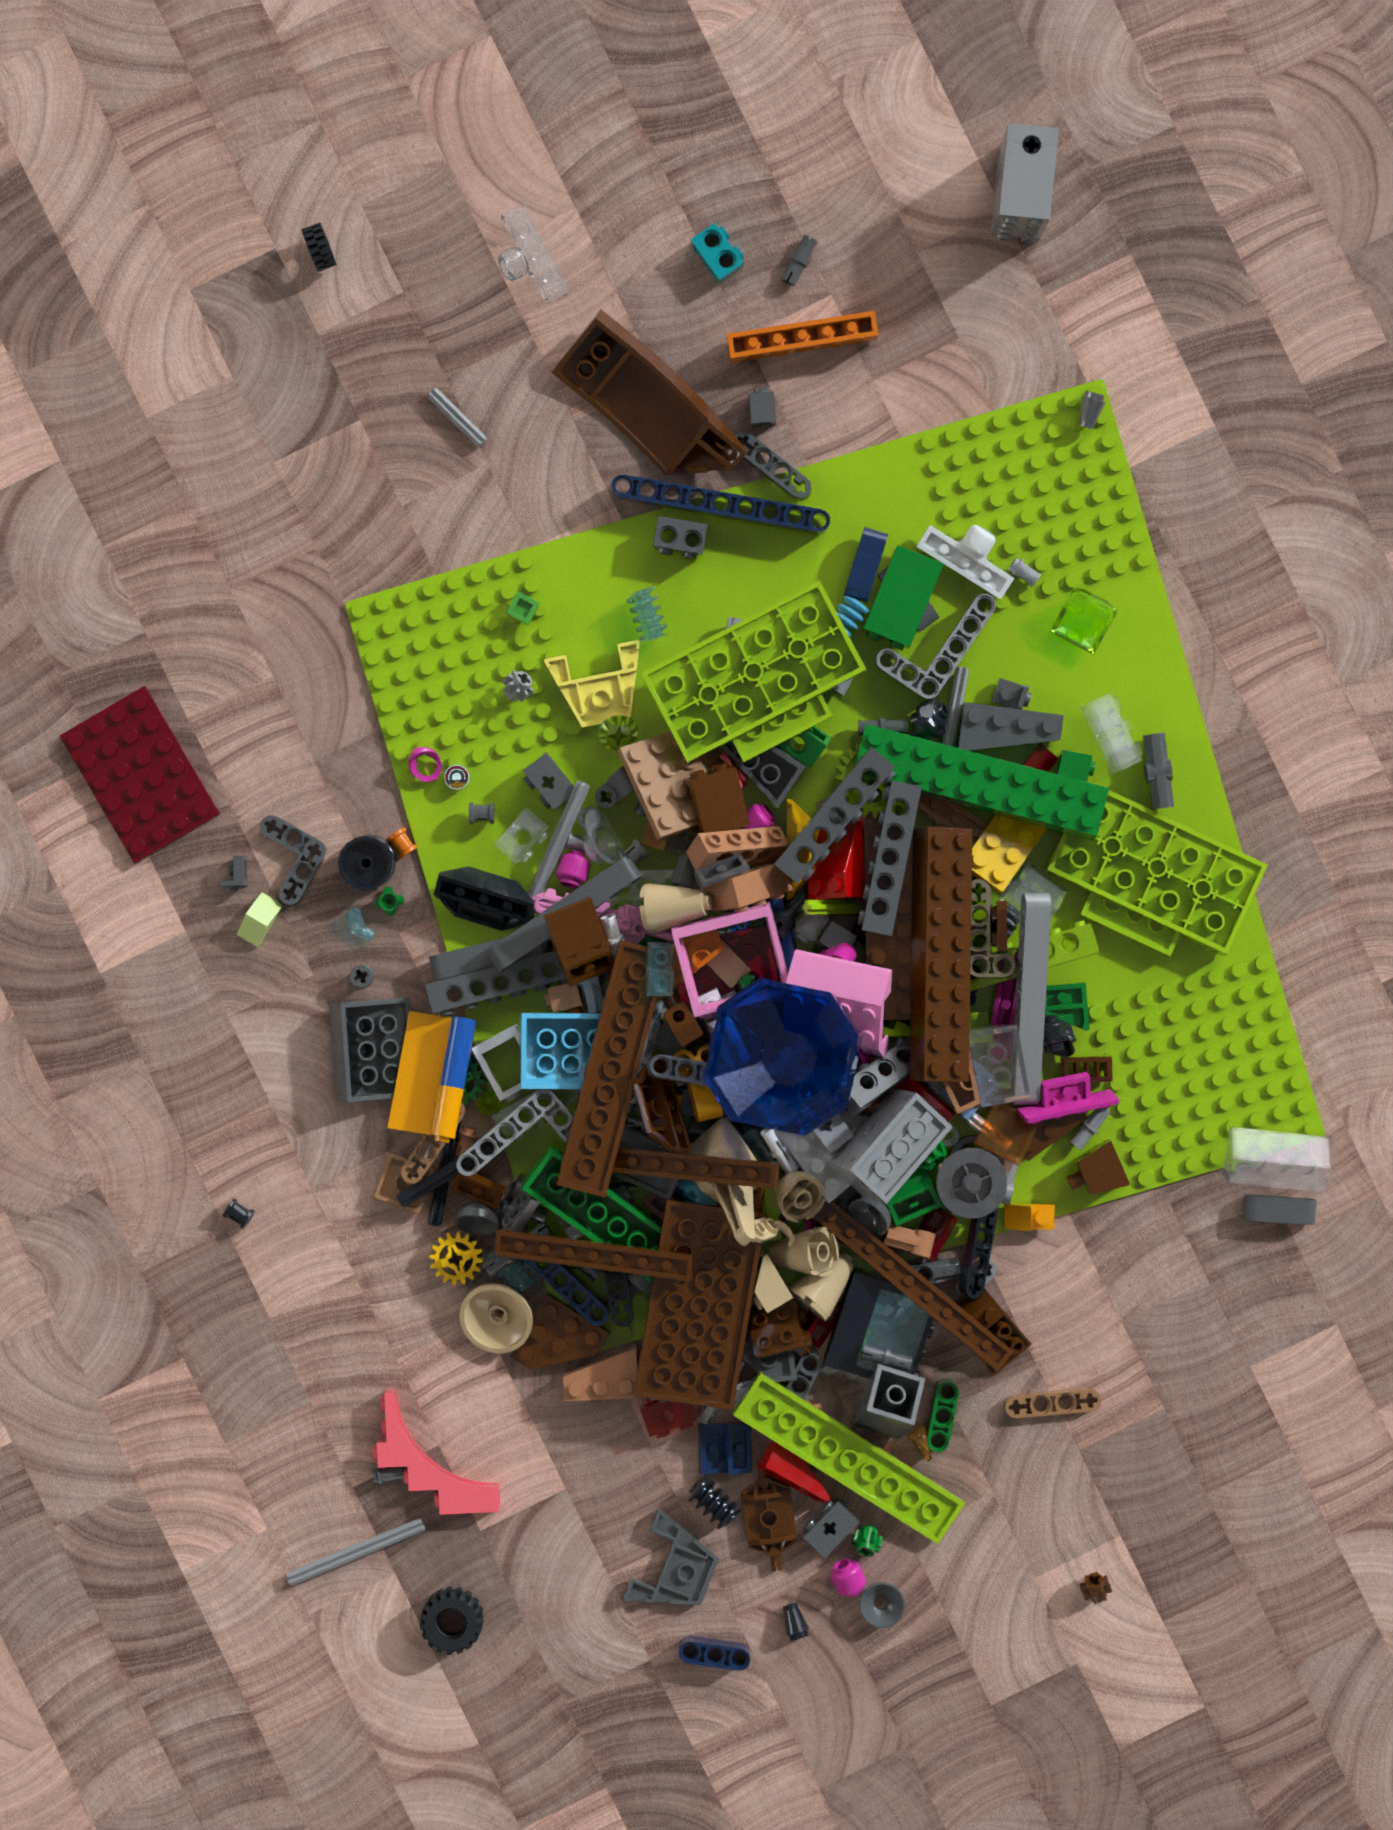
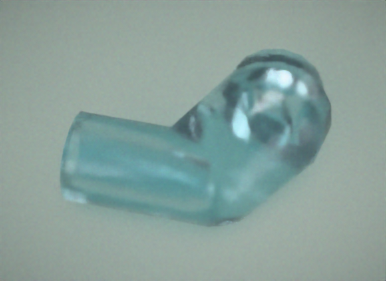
(356, 925)

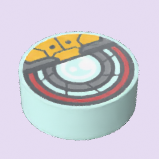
(457, 777)

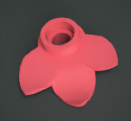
(730, 762)

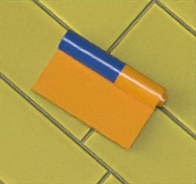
(432, 1075)

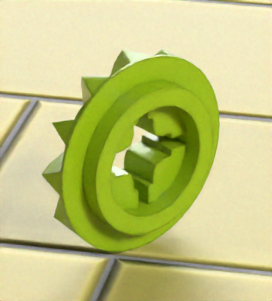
(610, 727)

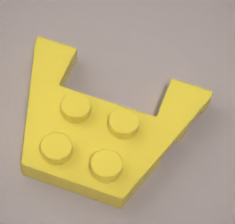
(599, 695)

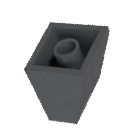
(889, 1402)

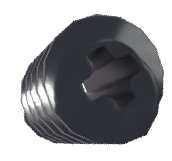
(713, 1502)

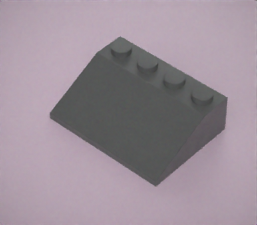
(367, 1047)

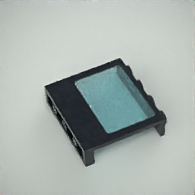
(880, 1317)

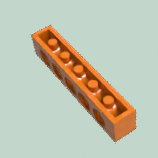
(802, 336)

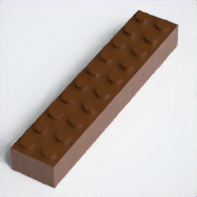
(941, 954)

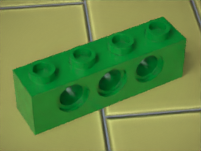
(807, 753)

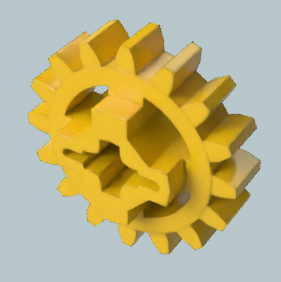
(441, 1263)

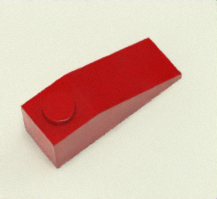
(792, 1471)

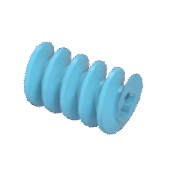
(851, 612)

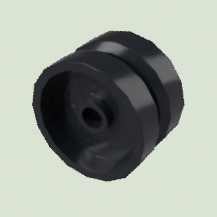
(377, 851)

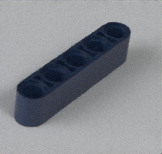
(567, 1290)

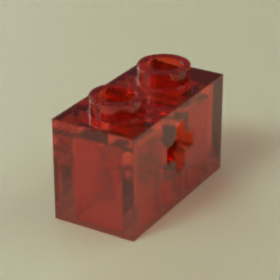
(657, 1425)

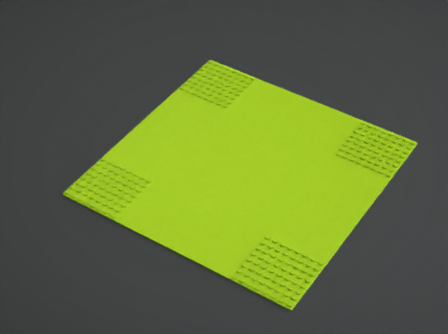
(1189, 1034)

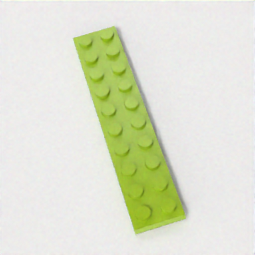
(848, 1457)

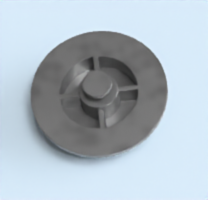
(971, 1183)

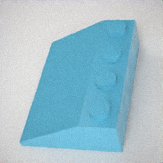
(555, 1049)

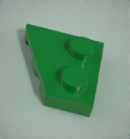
(1068, 1003)

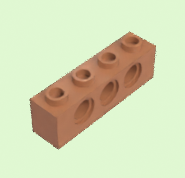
(755, 845)

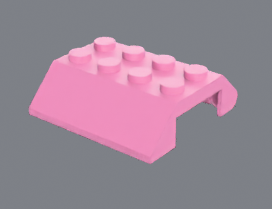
(856, 985)

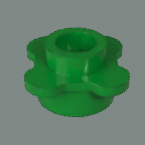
(389, 894)

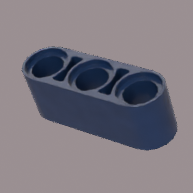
(865, 564)
(724, 1661)

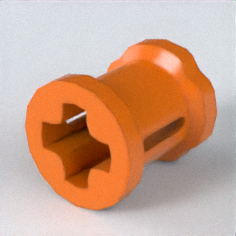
(401, 843)

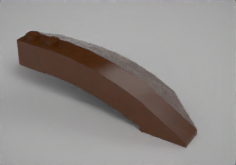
(647, 400)

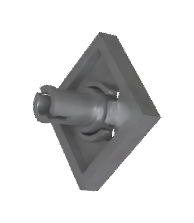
(519, 1208)

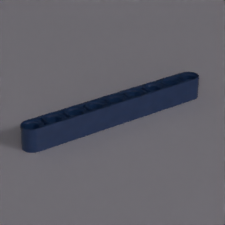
(711, 496)

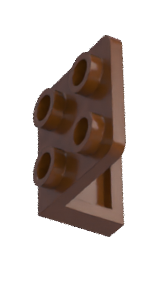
(780, 1330)

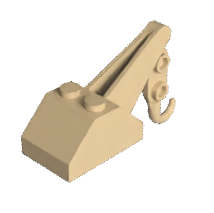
(736, 1200)

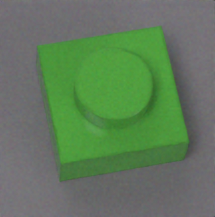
(523, 608)

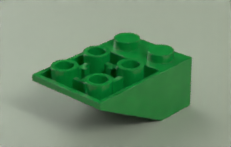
(913, 1198)

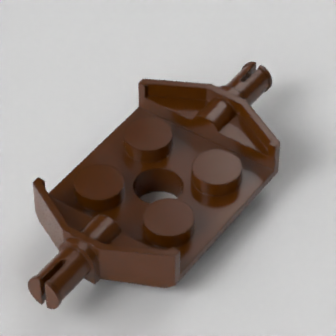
(764, 1496)

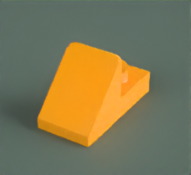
(1029, 1216)

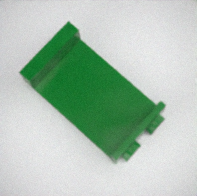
(902, 598)

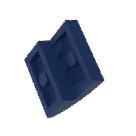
(725, 1448)

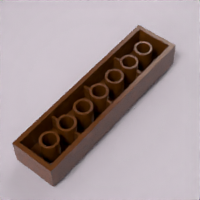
(896, 950)

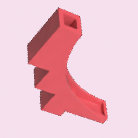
(399, 1449)

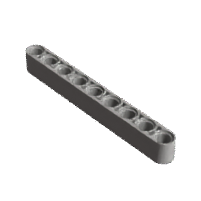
(1031, 986)

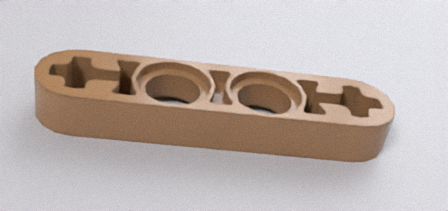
(437, 1147)
(1052, 1403)

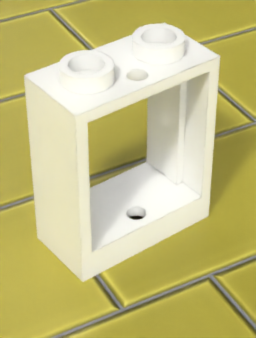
(485, 1046)

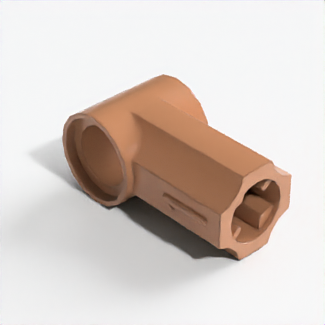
(914, 1241)

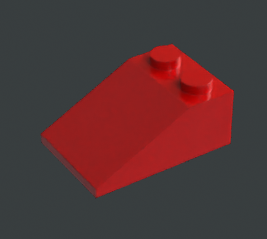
(843, 870)

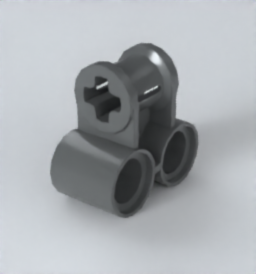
(618, 784)

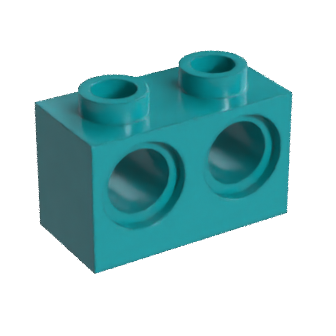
(712, 256)

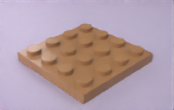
(657, 776)

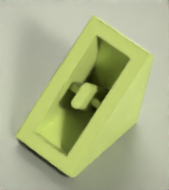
(259, 919)

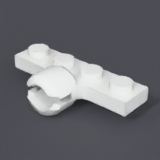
(968, 557)

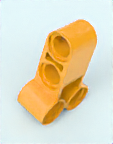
(702, 1099)

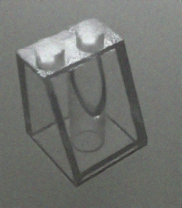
(1033, 880)

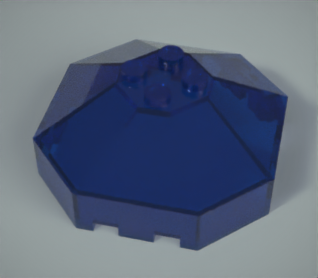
(782, 1057)

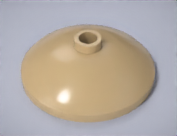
(487, 1326)

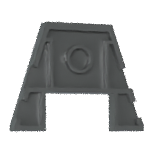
(684, 1572)

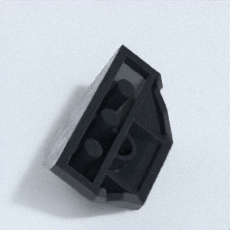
(484, 898)

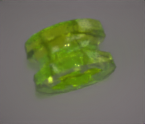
(488, 1103)

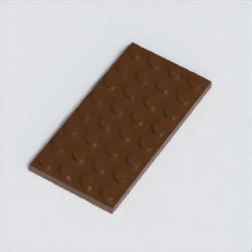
(698, 1325)

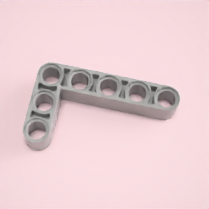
(945, 655)
(519, 1127)

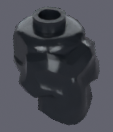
(929, 719)
(1058, 1037)

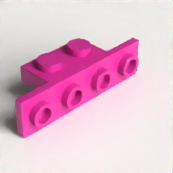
(1065, 1097)

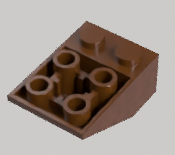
(579, 941)
(995, 1320)

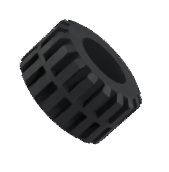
(447, 1640)

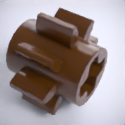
(1095, 1588)

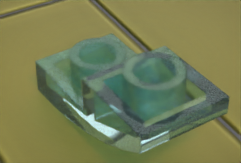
(659, 969)

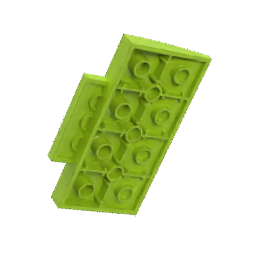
(756, 678)
(1158, 879)

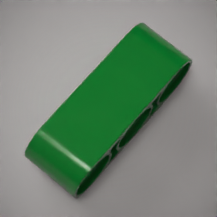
(942, 1427)

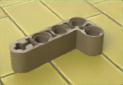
(985, 928)

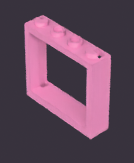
(708, 1009)

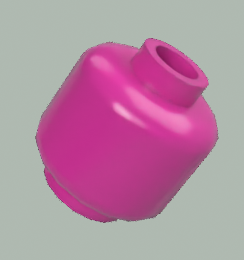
(760, 816)
(573, 869)
(848, 1577)

